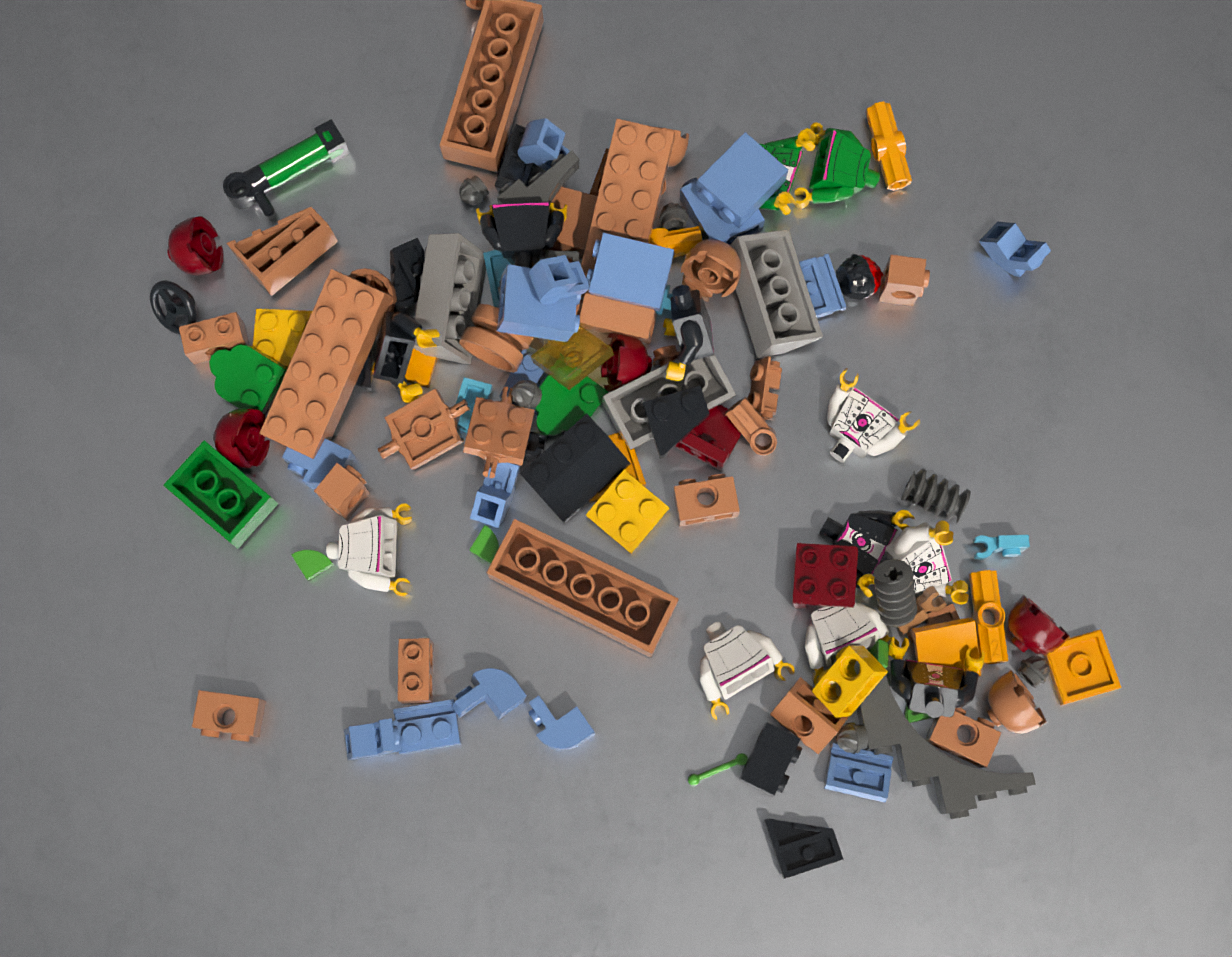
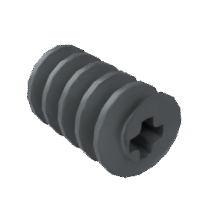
(936, 495)
(895, 592)

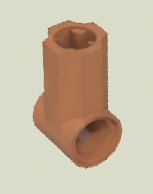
(751, 424)

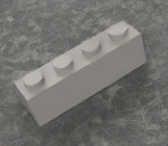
(449, 293)
(774, 294)
(626, 403)

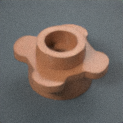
(664, 355)

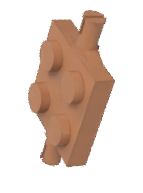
(424, 429)
(498, 432)

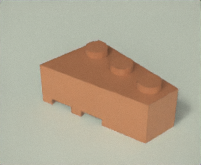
(284, 249)

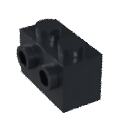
(770, 760)

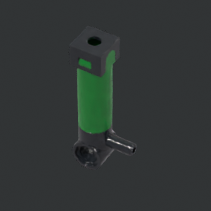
(283, 167)

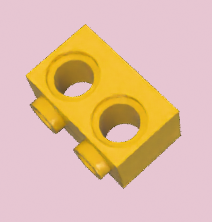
(853, 686)

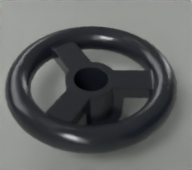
(178, 303)

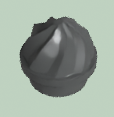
(473, 191)
(673, 217)
(526, 394)
(1034, 670)
(852, 738)

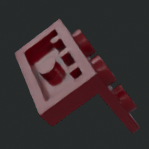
(712, 439)
(825, 575)

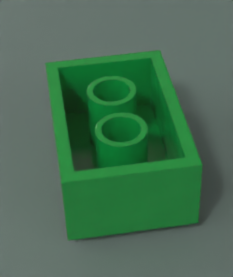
(220, 494)

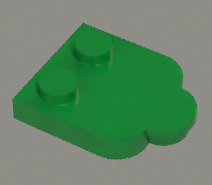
(246, 377)
(564, 407)

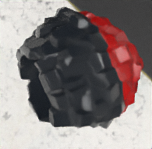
(859, 277)

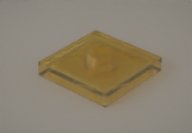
(574, 359)

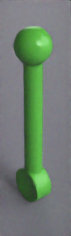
(740, 759)

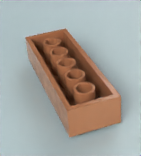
(492, 83)
(630, 185)
(326, 364)
(582, 588)

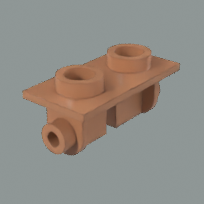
(765, 375)

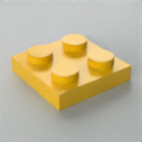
(279, 332)
(627, 511)

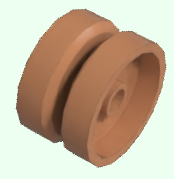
(490, 346)

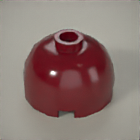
(194, 247)
(627, 363)
(239, 437)
(1034, 628)

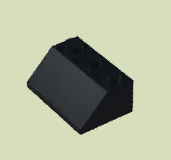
(575, 468)

